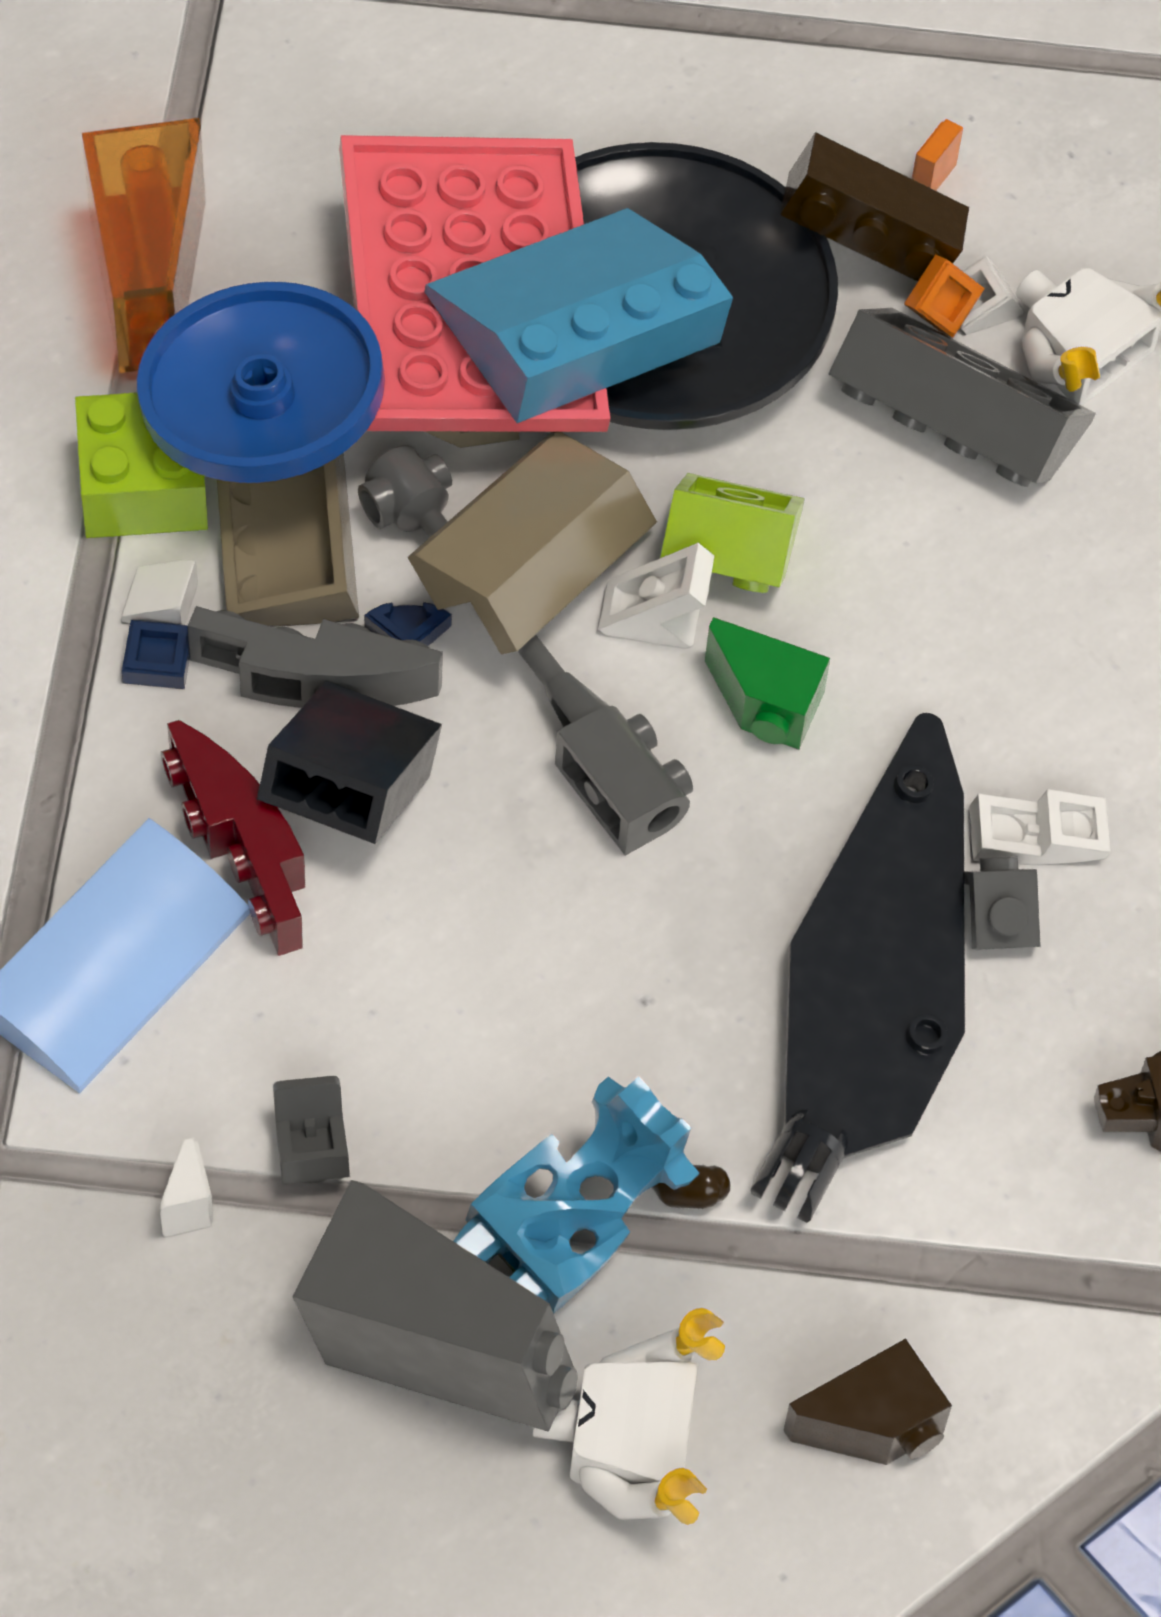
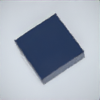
(156, 655)

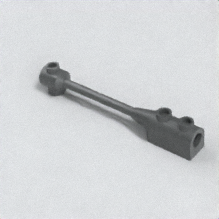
(597, 748)

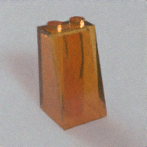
(145, 225)

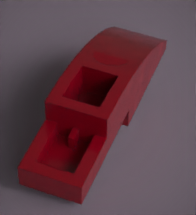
(233, 822)

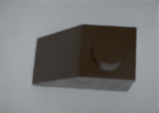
(874, 1410)

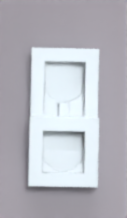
(1050, 831)

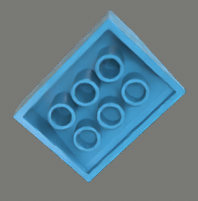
(582, 311)

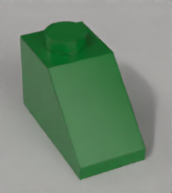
(766, 681)

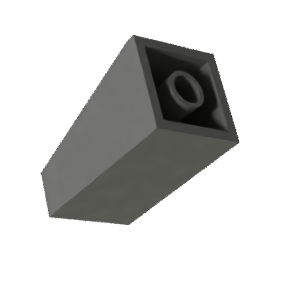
(431, 1316)

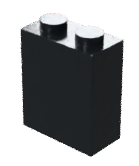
(349, 762)

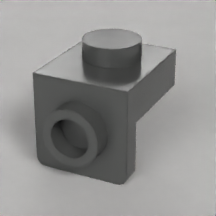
(1003, 905)
(310, 1130)

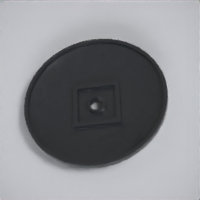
(772, 267)

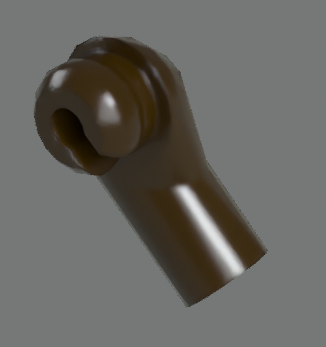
(703, 1192)

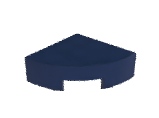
(409, 622)

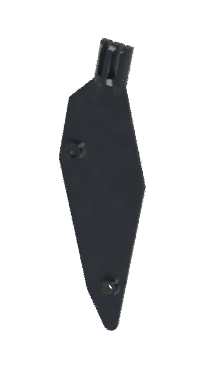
(877, 974)

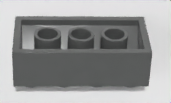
(959, 394)

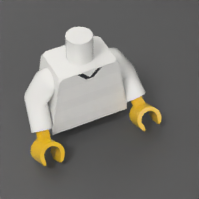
(1087, 330)
(637, 1422)

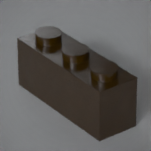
(872, 208)

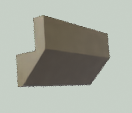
(534, 539)

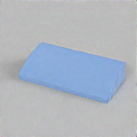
(115, 955)

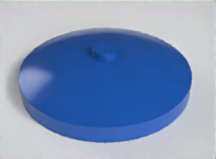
(261, 382)

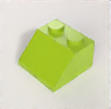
(739, 524)

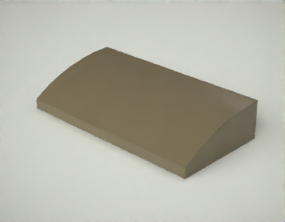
(289, 548)

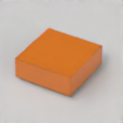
(938, 155)
(944, 296)

